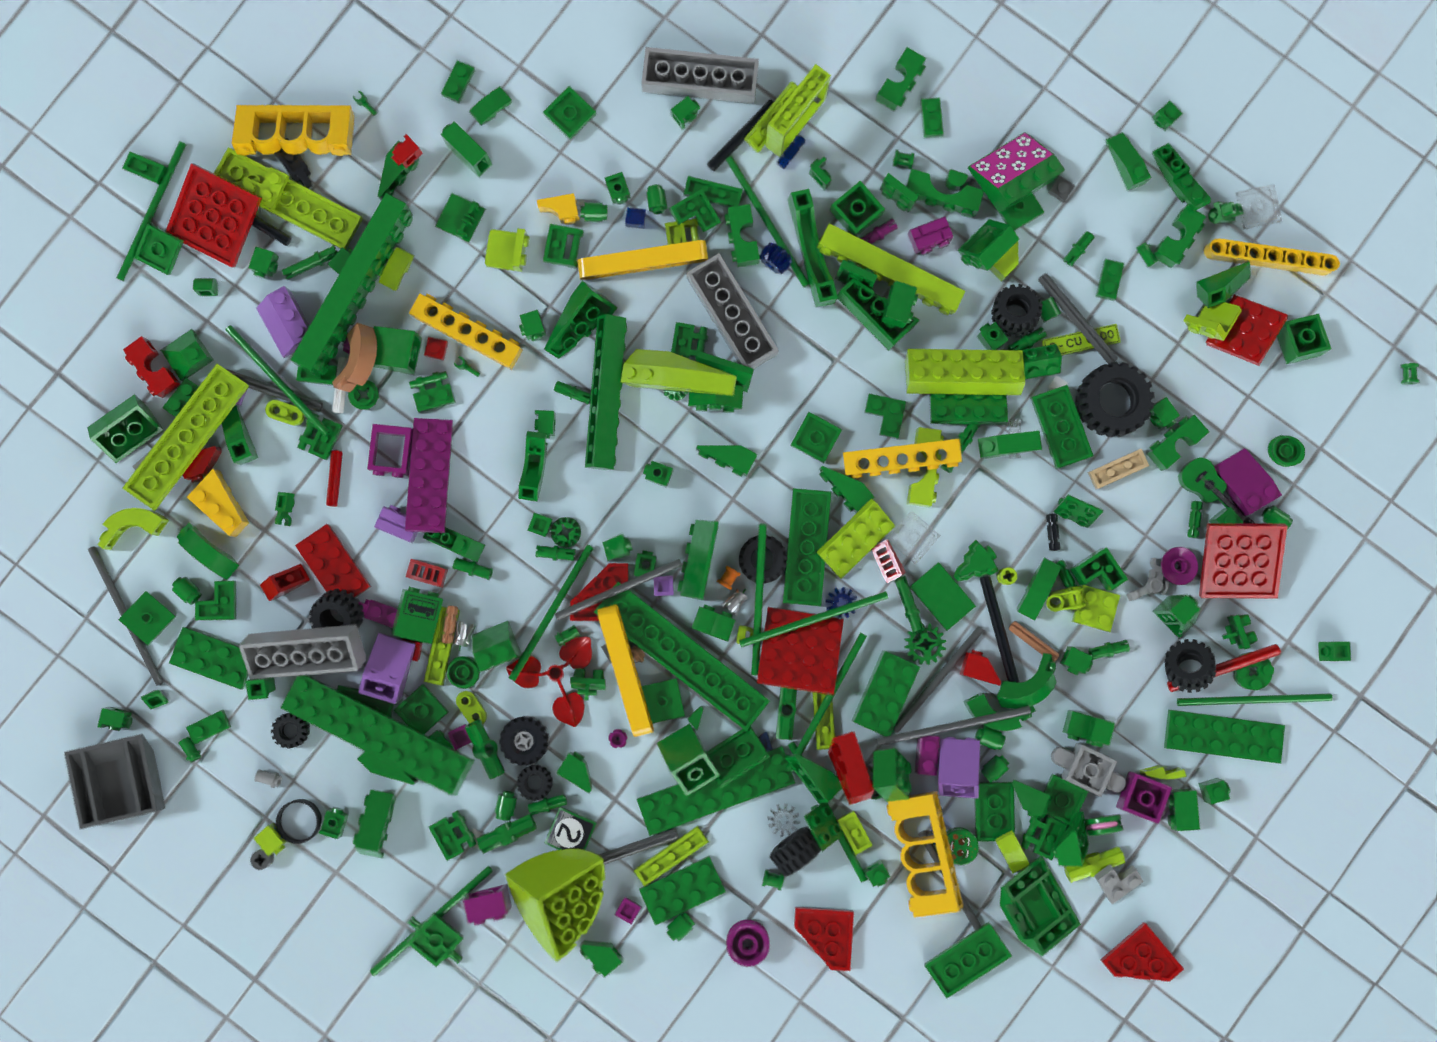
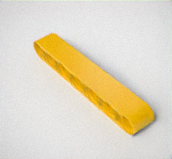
(1279, 253)
(642, 260)
(625, 670)

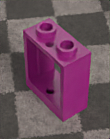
(395, 431)

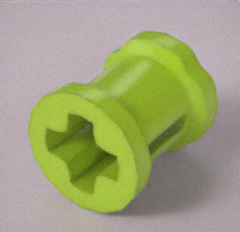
(1003, 571)

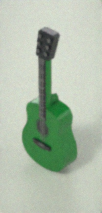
(1202, 479)

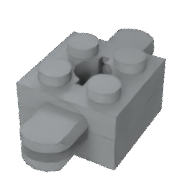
(1088, 769)

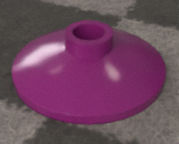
(1187, 565)

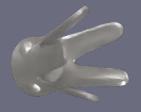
(735, 601)
(463, 638)

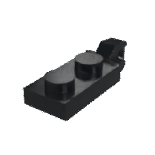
(295, 167)

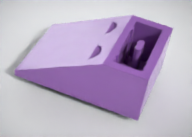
(387, 668)

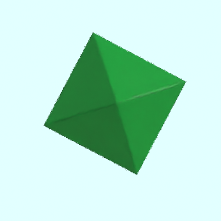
(154, 699)

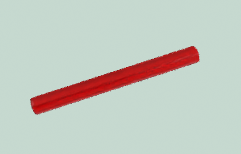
(1241, 661)

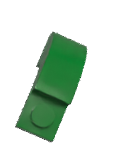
(534, 466)
(205, 552)
(1032, 691)
(979, 706)

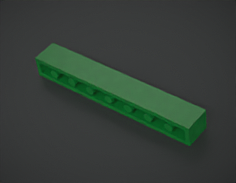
(605, 392)

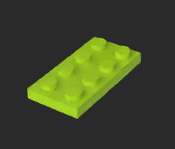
(856, 538)

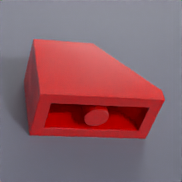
(202, 464)
(284, 582)
(979, 668)

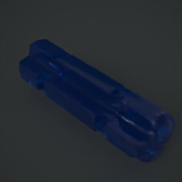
(791, 151)

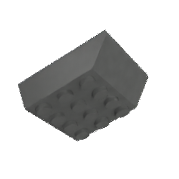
(114, 781)

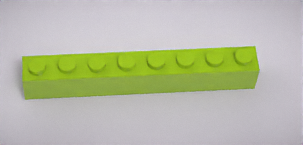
(890, 268)

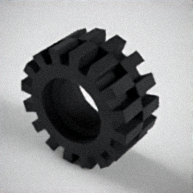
(282, 739)
(523, 786)

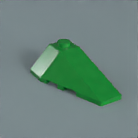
(578, 319)

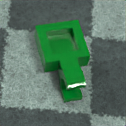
(284, 506)

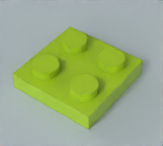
(1099, 609)

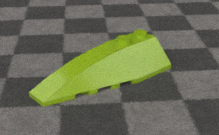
(674, 372)

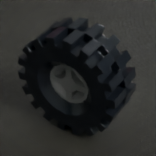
(515, 745)

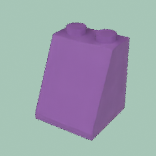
(959, 767)

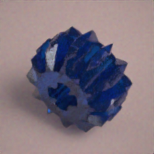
(775, 258)
(835, 599)

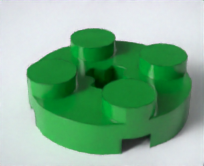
(1254, 682)

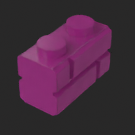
(930, 235)
(927, 755)

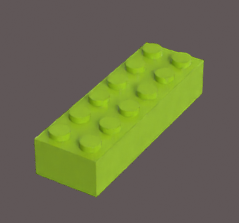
(964, 371)

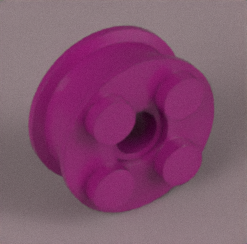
(744, 955)

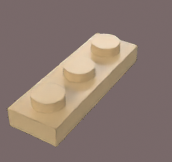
(1118, 469)

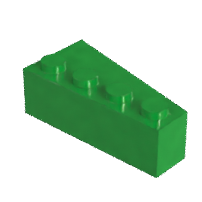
(869, 310)

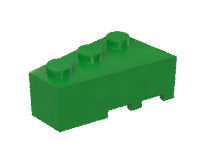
(1178, 613)
(374, 823)

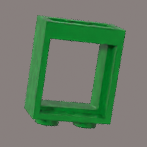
(988, 245)

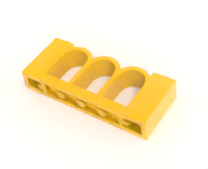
(250, 116)
(927, 902)

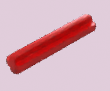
(334, 478)

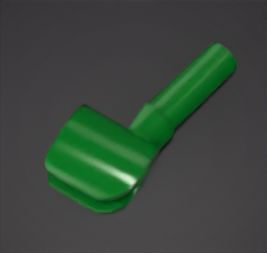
(363, 102)
(464, 365)

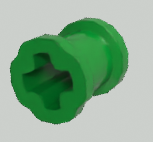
(907, 159)
(1413, 379)
(773, 879)

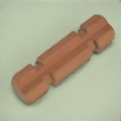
(450, 623)

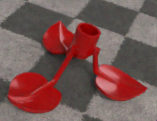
(578, 654)

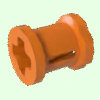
(728, 577)

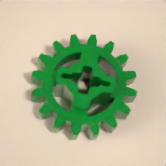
(925, 652)

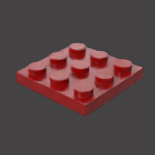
(1252, 331)

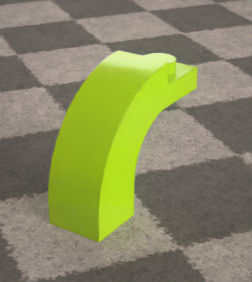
(124, 519)

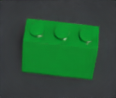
(124, 429)

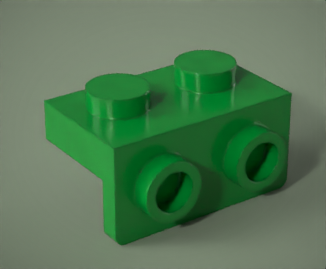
(1042, 361)

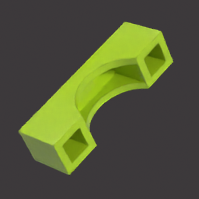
(923, 492)

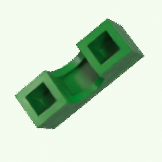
(893, 93)
(1188, 223)
(744, 252)
(1164, 452)

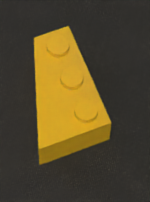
(218, 503)

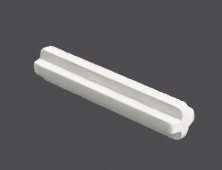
(339, 395)

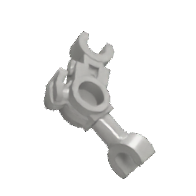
(1154, 584)

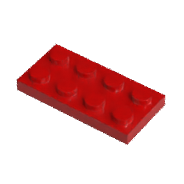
(332, 562)

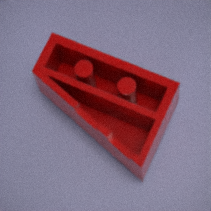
(850, 768)

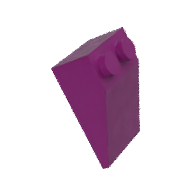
(1247, 482)

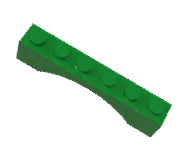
(804, 221)

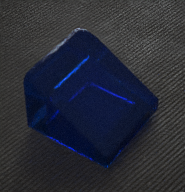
(635, 218)

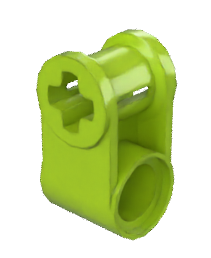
(1067, 599)

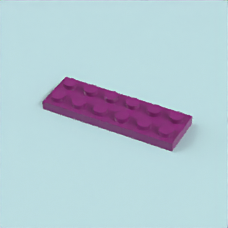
(429, 475)

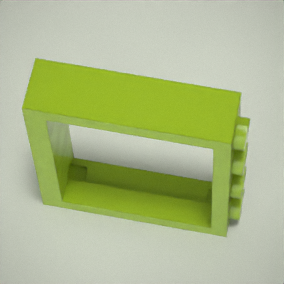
(797, 110)

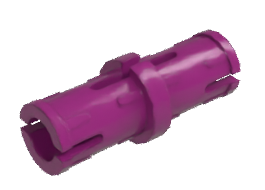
(879, 232)

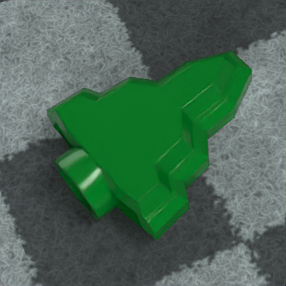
(976, 562)

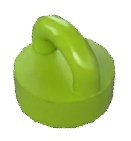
(742, 632)

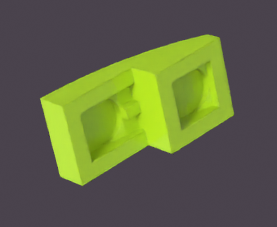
(396, 268)
(1159, 772)
(1012, 852)

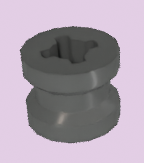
(261, 855)

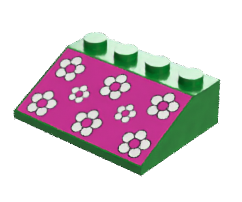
(1015, 171)

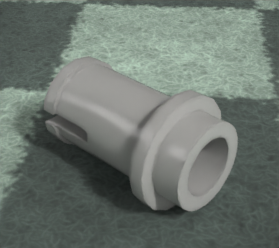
(271, 779)

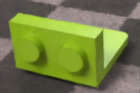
(507, 249)
(1214, 321)

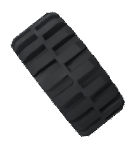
(1135, 386)

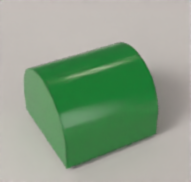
(955, 180)
(205, 286)
(1049, 310)

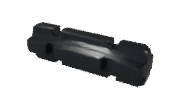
(1053, 532)

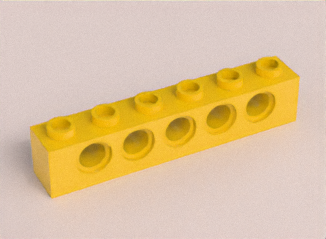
(421, 309)
(853, 458)

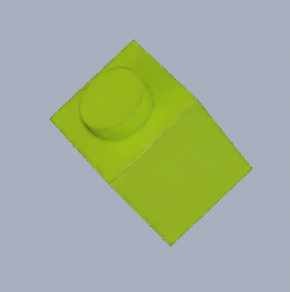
(270, 840)

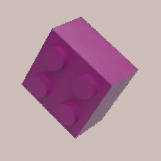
(1143, 797)
(487, 904)

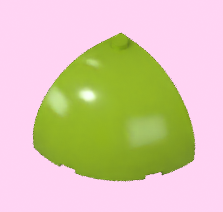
(558, 896)

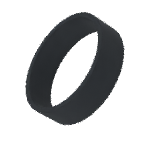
(279, 826)

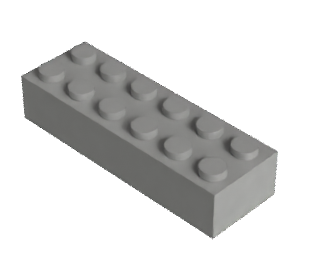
(699, 75)
(732, 312)
(303, 652)

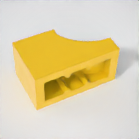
(562, 206)

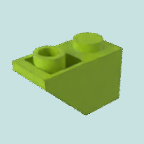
(1006, 263)

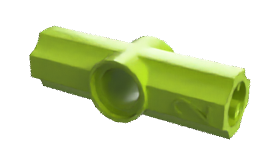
(1095, 863)

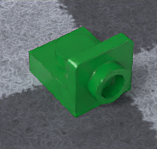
(1166, 116)
(821, 176)
(1334, 651)

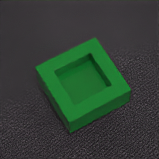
(540, 524)

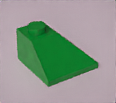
(187, 355)
(1073, 843)

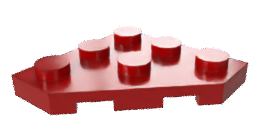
(602, 582)
(828, 934)
(1142, 957)

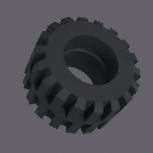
(1017, 296)
(778, 566)
(339, 601)
(1190, 651)
(795, 851)

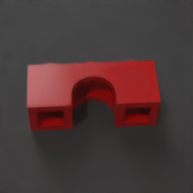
(140, 354)

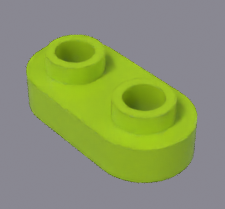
(285, 413)
(472, 707)

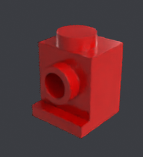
(406, 152)

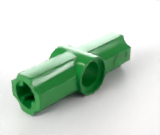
(785, 723)
(484, 749)
(506, 833)

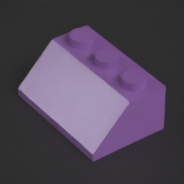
(283, 320)

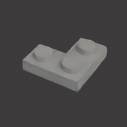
(1116, 885)

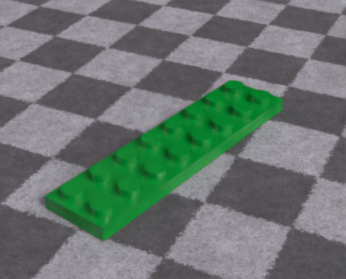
(673, 808)

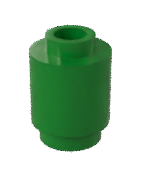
(656, 199)
(594, 212)
(1274, 515)
(186, 590)
(990, 738)
(995, 768)
(505, 805)
(680, 927)

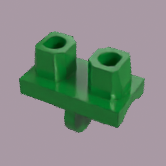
(1225, 212)
(1236, 632)
(588, 686)

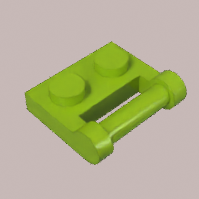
(676, 233)

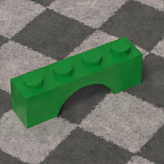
(965, 201)

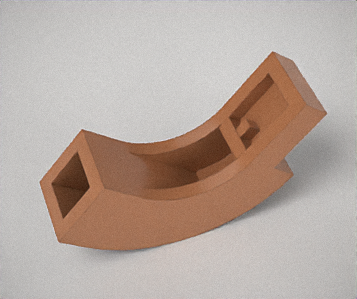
(361, 359)

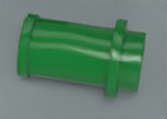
(1146, 254)
(566, 635)
(190, 750)

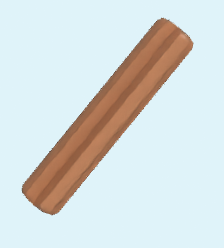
(1032, 640)

